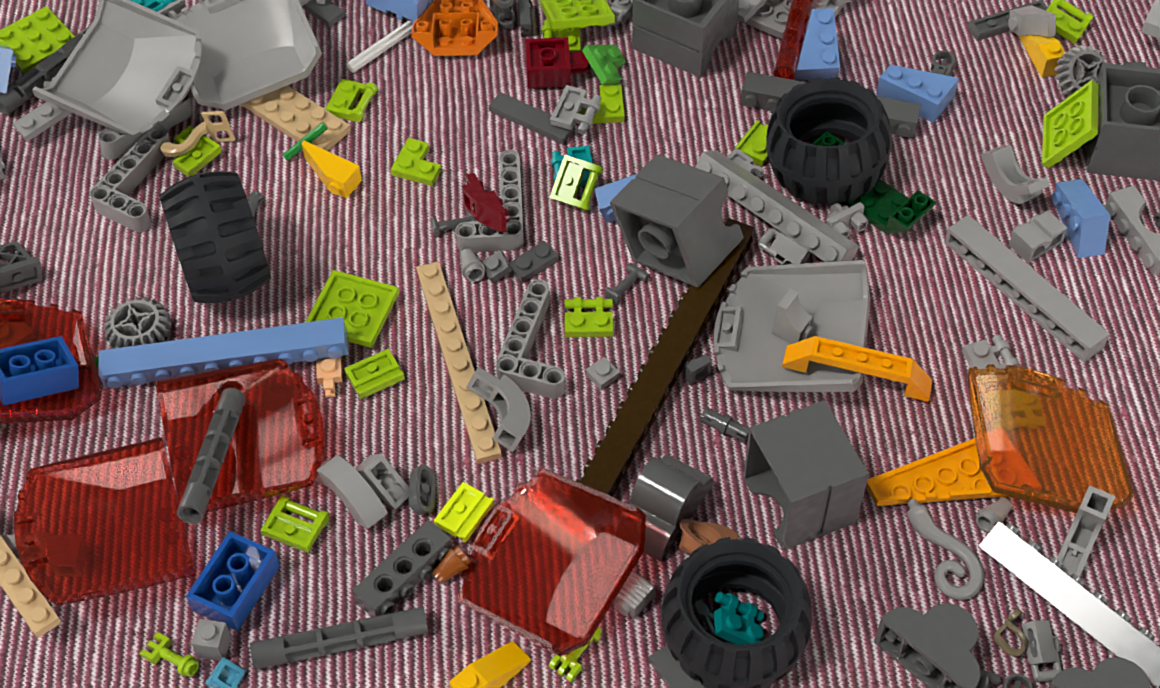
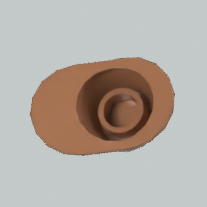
(699, 533)

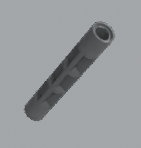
(22, 89)
(211, 456)
(338, 638)

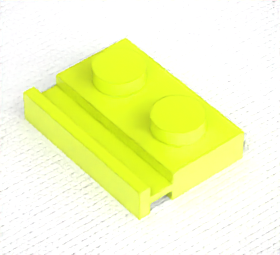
(464, 512)

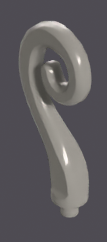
(925, 527)

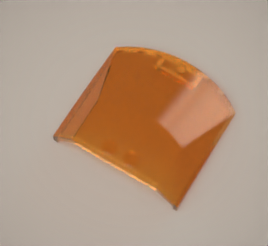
(1044, 438)

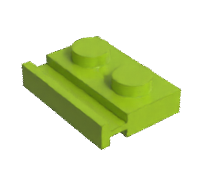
(754, 143)
(374, 373)

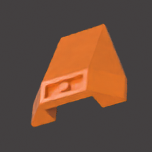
(455, 27)

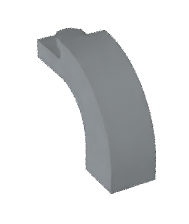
(1008, 176)
(508, 402)
(352, 490)
(1084, 530)

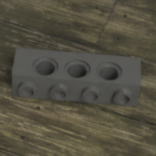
(406, 557)

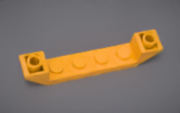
(859, 360)

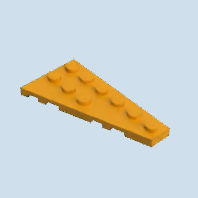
(935, 478)

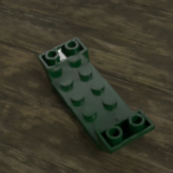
(884, 205)

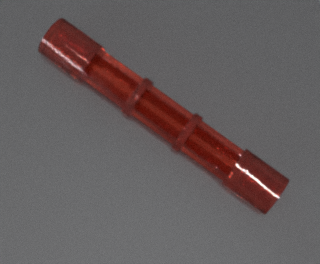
(792, 39)

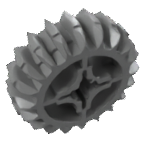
(1072, 70)
(148, 314)

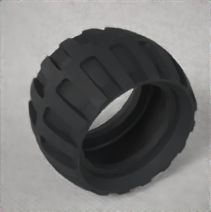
(829, 172)
(215, 237)
(752, 568)

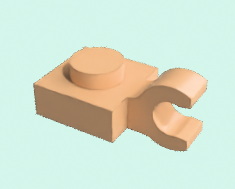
(328, 373)

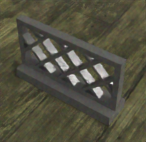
(21, 269)

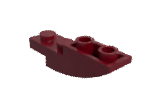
(484, 204)

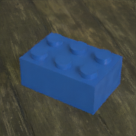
(36, 370)
(233, 580)

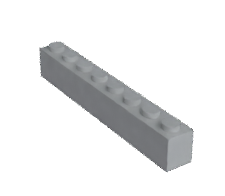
(779, 210)
(1027, 288)

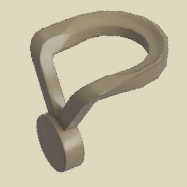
(1009, 623)

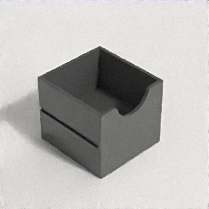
(683, 30)
(1127, 123)
(675, 220)
(808, 470)

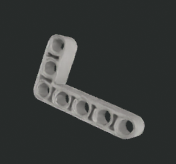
(115, 144)
(112, 191)
(484, 239)
(519, 344)

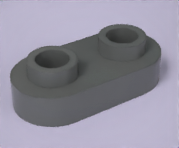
(422, 489)

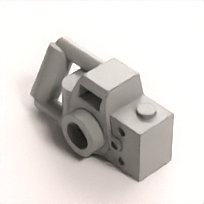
(622, 10)
(784, 247)
(1042, 649)

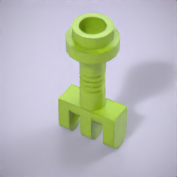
(569, 661)
(186, 665)

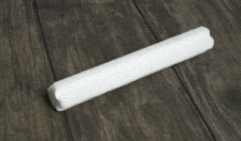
(380, 47)

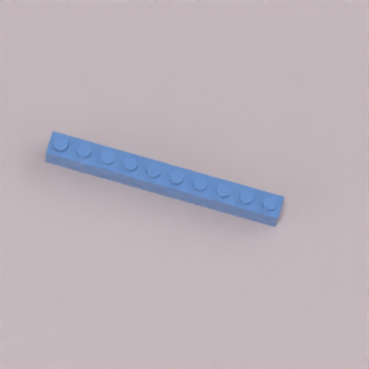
(222, 351)

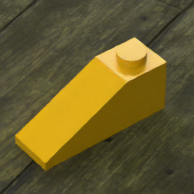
(1043, 53)
(335, 172)
(493, 669)

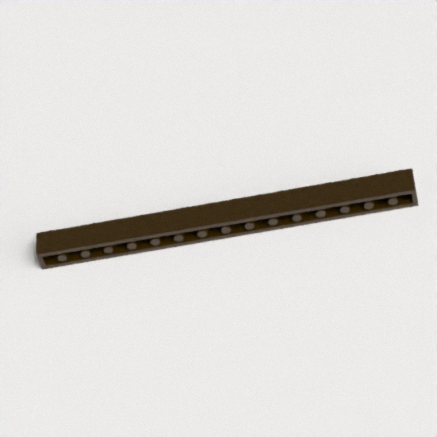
(661, 372)

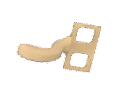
(173, 150)

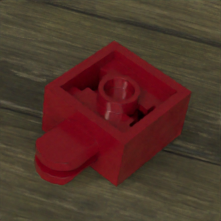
(551, 63)

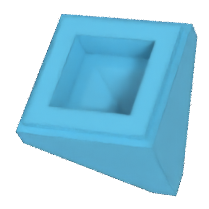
(225, 675)

